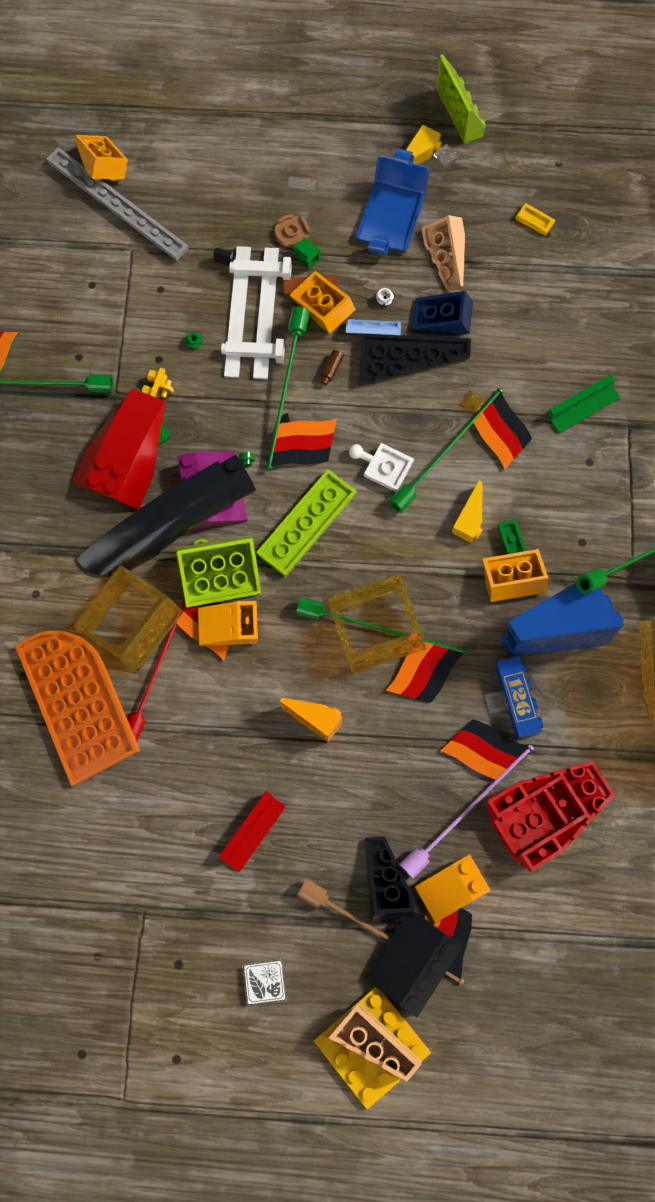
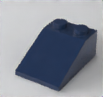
(443, 314)

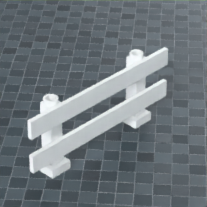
(263, 348)

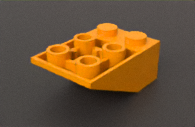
(228, 624)

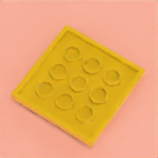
(365, 1077)

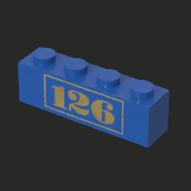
(519, 699)

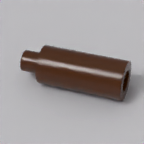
(331, 367)

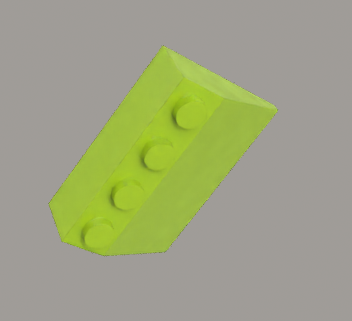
(459, 103)
(218, 570)

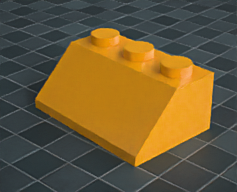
(515, 575)

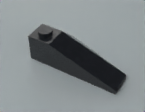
(388, 892)

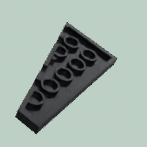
(403, 354)

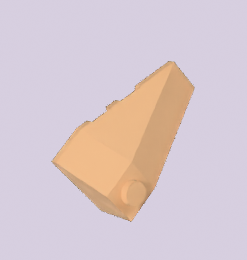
(446, 244)

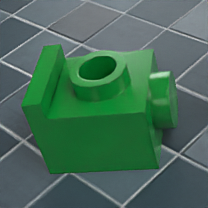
(307, 253)

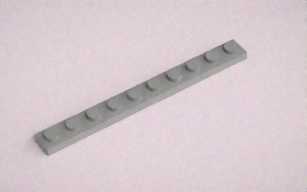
(118, 204)

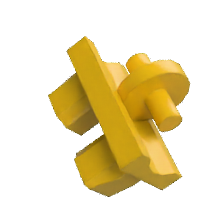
(161, 384)

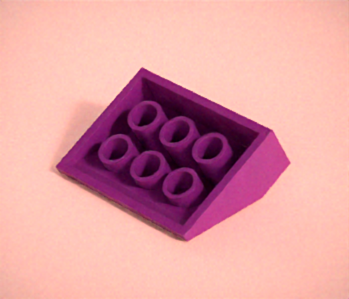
(196, 461)

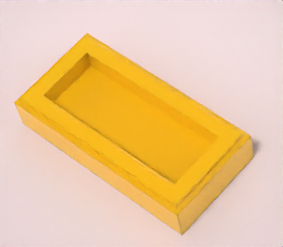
(535, 219)

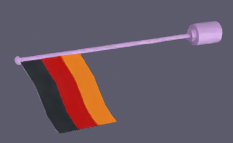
(485, 753)

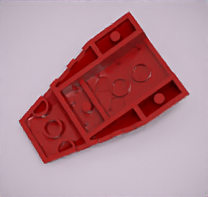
(124, 451)
(548, 812)

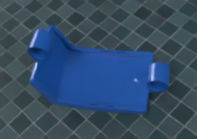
(393, 203)

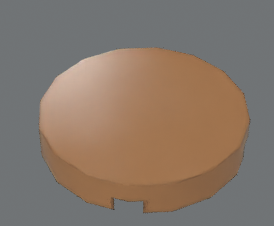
(291, 230)

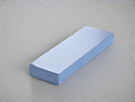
(373, 327)

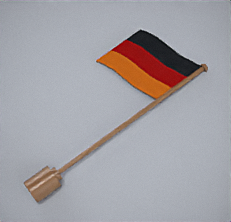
(456, 924)

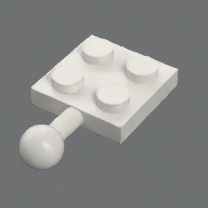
(386, 467)

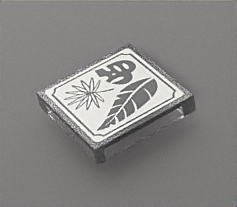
(264, 982)

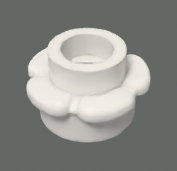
(387, 293)

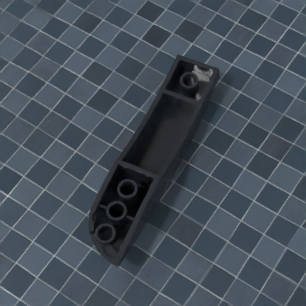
(168, 518)

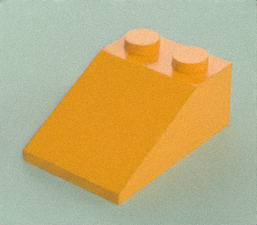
(101, 157)
(324, 300)
(317, 717)
(452, 888)

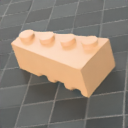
(376, 1043)

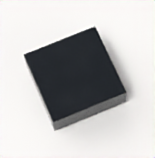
(223, 256)

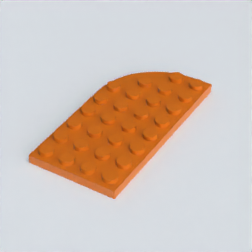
(77, 703)

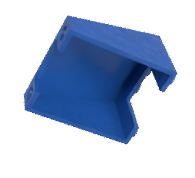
(563, 624)

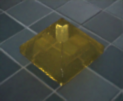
(472, 402)

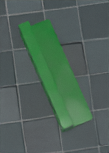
(583, 404)

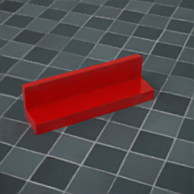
(252, 831)

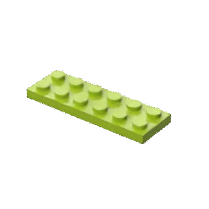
(306, 522)

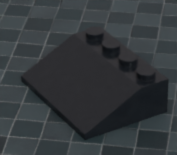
(413, 962)

